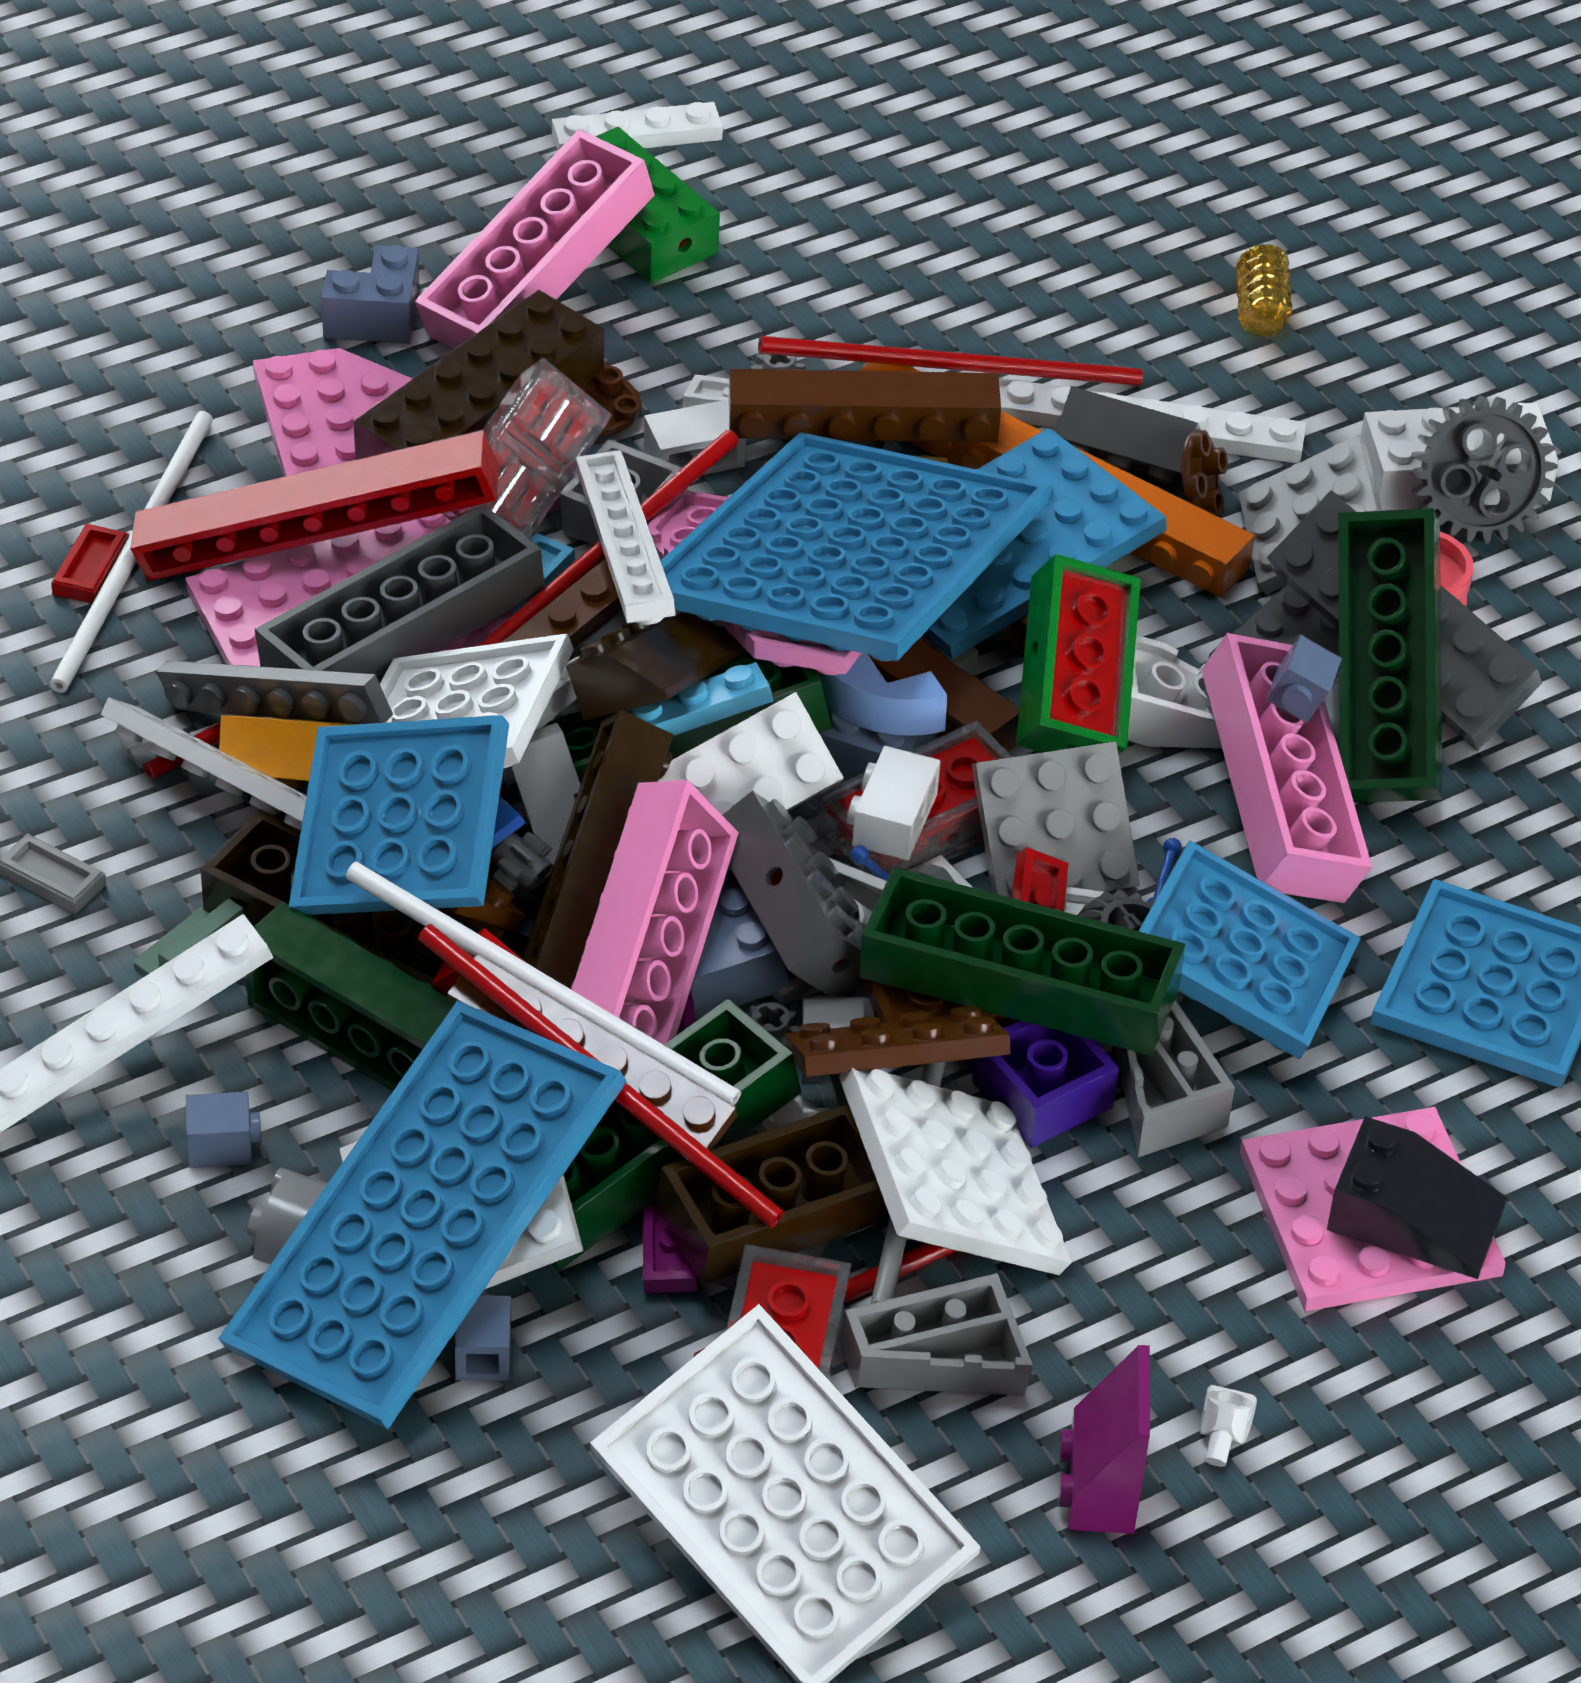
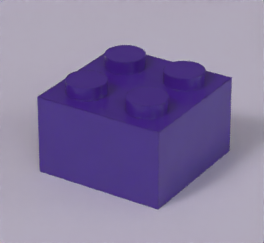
(1048, 1080)

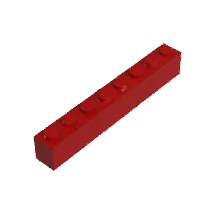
(315, 506)

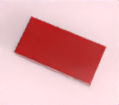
(88, 563)

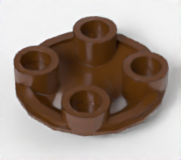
(616, 397)
(1201, 472)

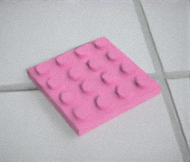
(1296, 1187)

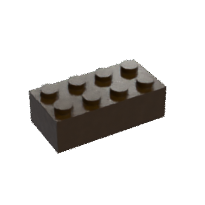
(806, 1168)

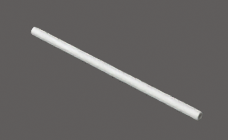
(126, 560)
(476, 944)

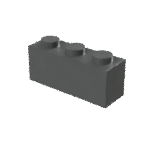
(1126, 434)

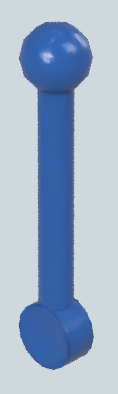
(1172, 848)
(860, 855)

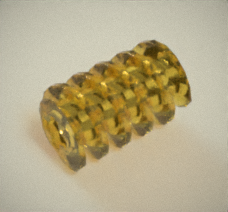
(1263, 289)

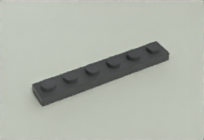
(274, 692)

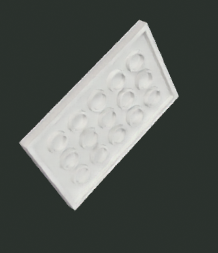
(785, 1499)

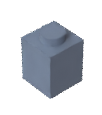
(1303, 678)
(221, 1129)
(484, 1340)

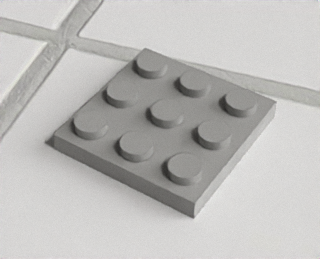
(1285, 499)
(1062, 806)

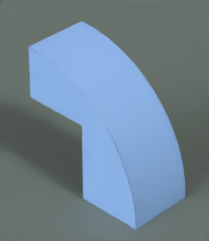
(895, 708)

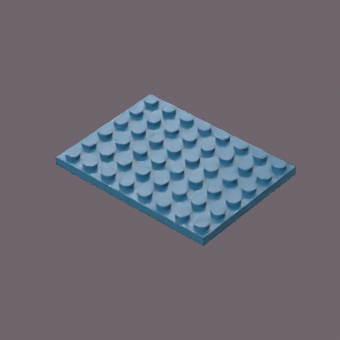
(848, 545)

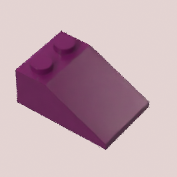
(1108, 1449)

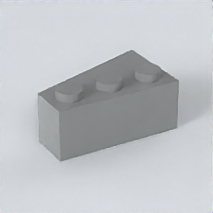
(545, 786)
(1176, 1090)
(939, 1341)

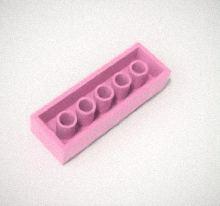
(538, 238)
(1284, 777)
(656, 907)

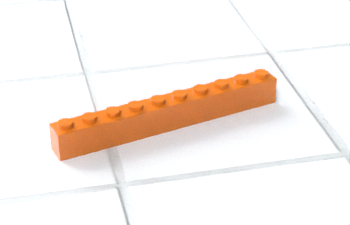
(1193, 546)

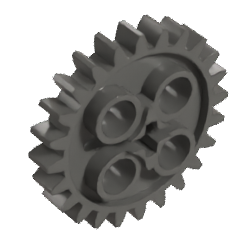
(1517, 487)

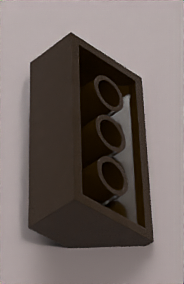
(648, 663)

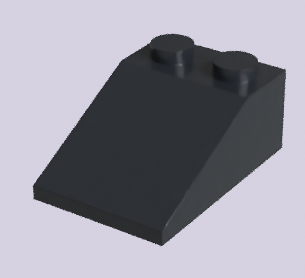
(1414, 1200)

